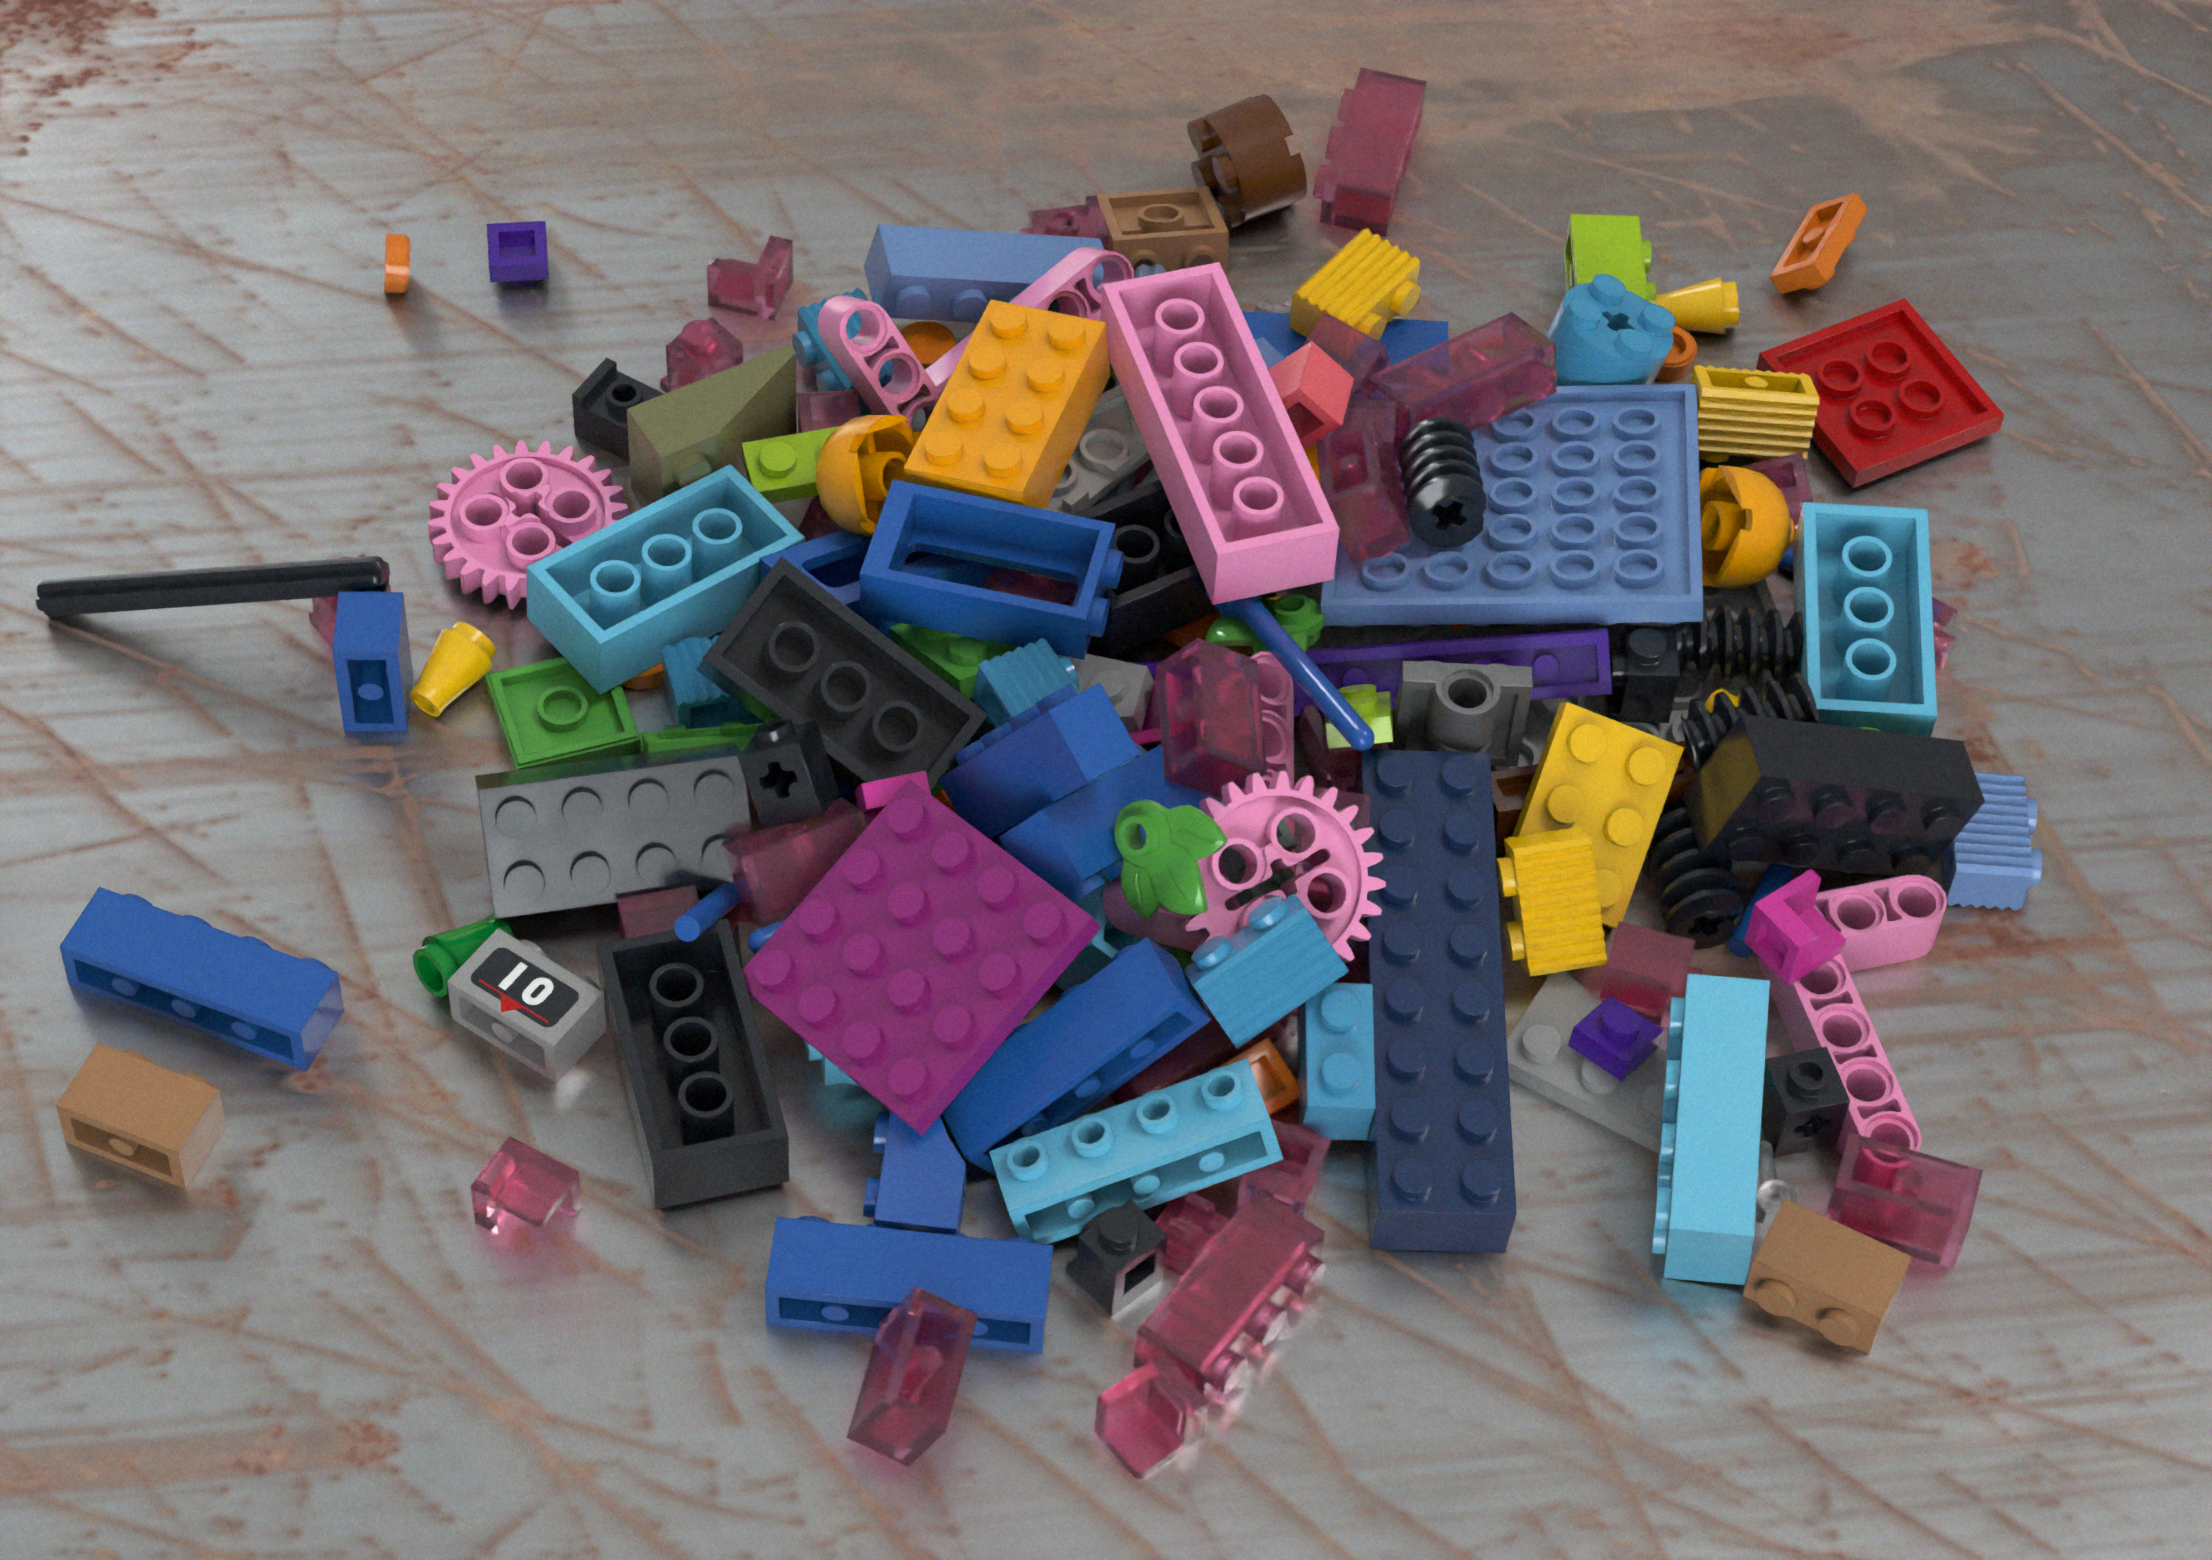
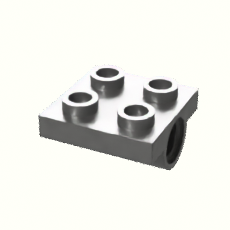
(1462, 709)

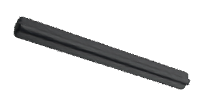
(212, 586)

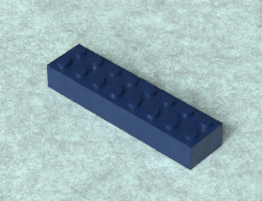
(1440, 1041)

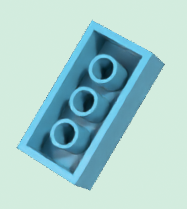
(656, 577)
(1866, 615)
(1711, 1129)

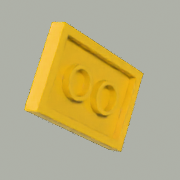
(1608, 784)

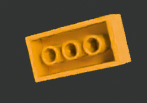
(1014, 406)

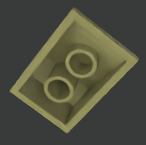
(705, 422)

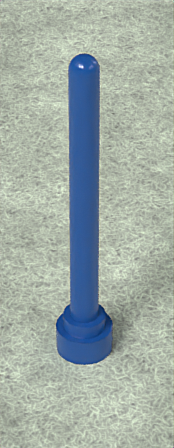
(1301, 669)

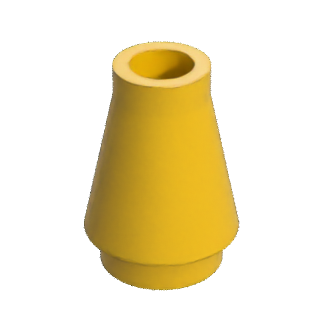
(1704, 306)
(454, 665)

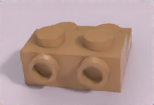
(1166, 228)

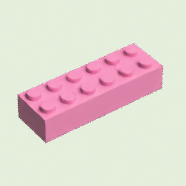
(1218, 434)

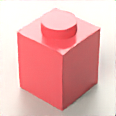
(1312, 392)

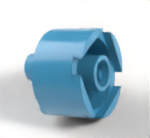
(1609, 335)

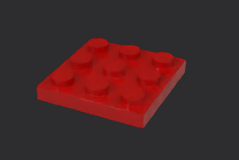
(1886, 392)

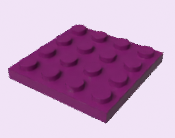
(917, 955)

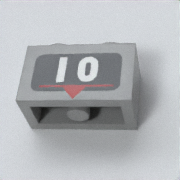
(527, 1004)

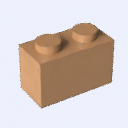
(142, 1114)
(1826, 1276)

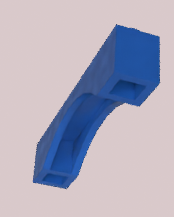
(919, 1179)

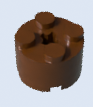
(1247, 160)

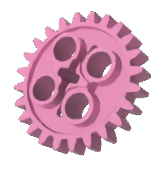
(517, 513)
(1251, 830)

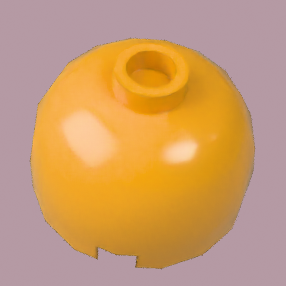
(859, 468)
(1742, 526)

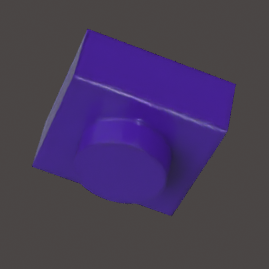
(517, 251)
(1615, 1038)

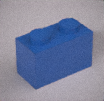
(372, 661)

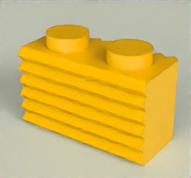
(1360, 287)
(1753, 413)
(1552, 901)

